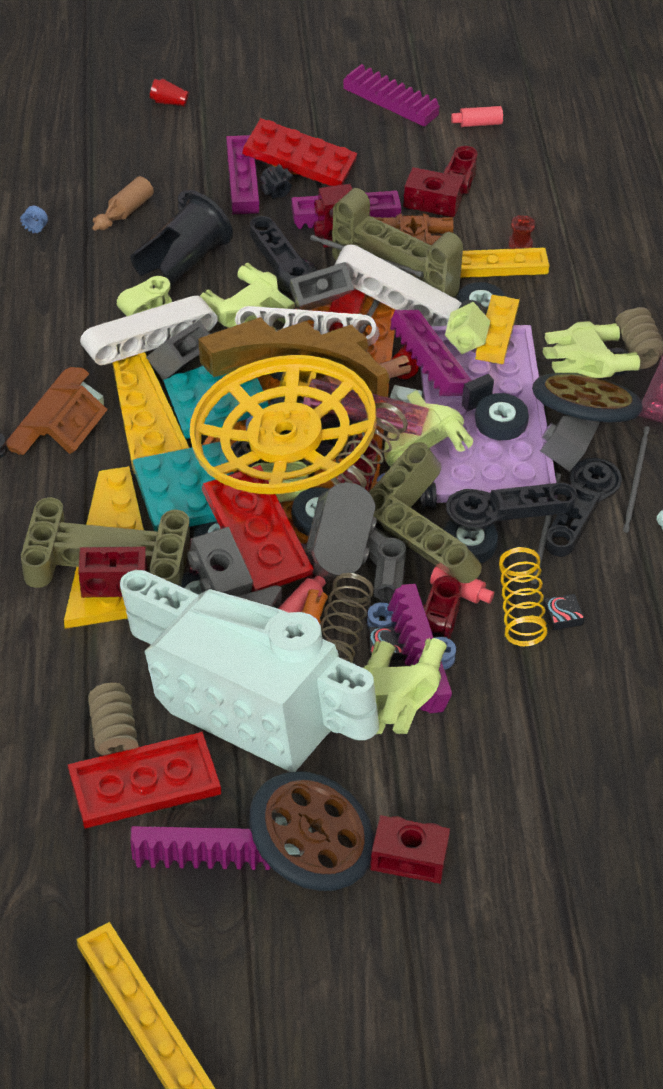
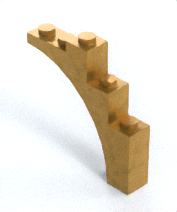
(257, 340)

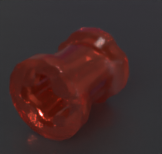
(522, 231)

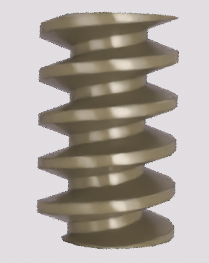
(641, 335)
(112, 719)

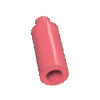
(478, 116)
(470, 591)
(297, 599)

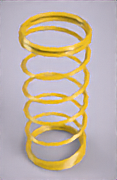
(535, 619)

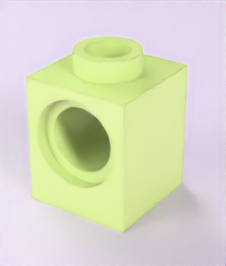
(467, 328)

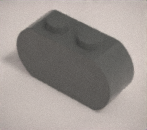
(340, 530)

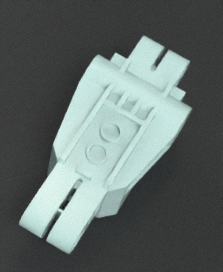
(247, 670)

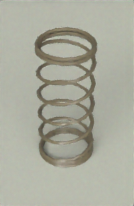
(355, 471)
(345, 599)

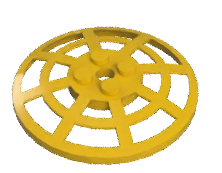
(268, 423)

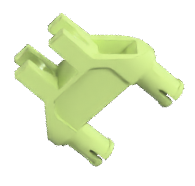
(260, 293)
(586, 352)
(440, 424)
(405, 688)

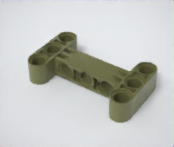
(438, 261)
(58, 543)

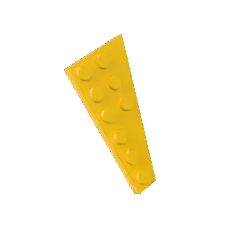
(111, 506)

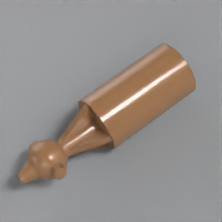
(124, 203)

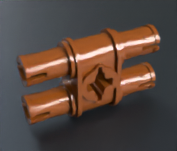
(420, 226)

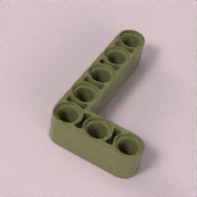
(393, 512)

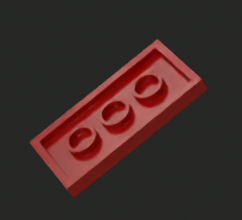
(299, 153)
(260, 532)
(143, 779)

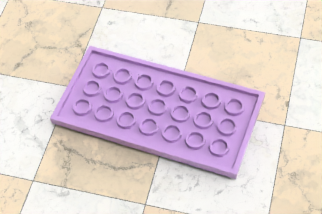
(492, 462)

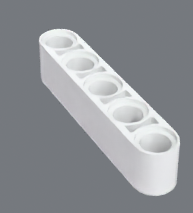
(396, 286)
(321, 319)
(145, 329)

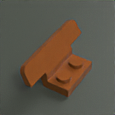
(63, 412)

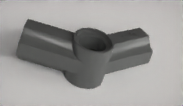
(390, 558)

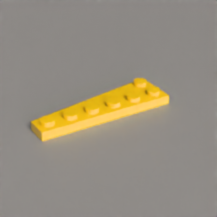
(145, 410)

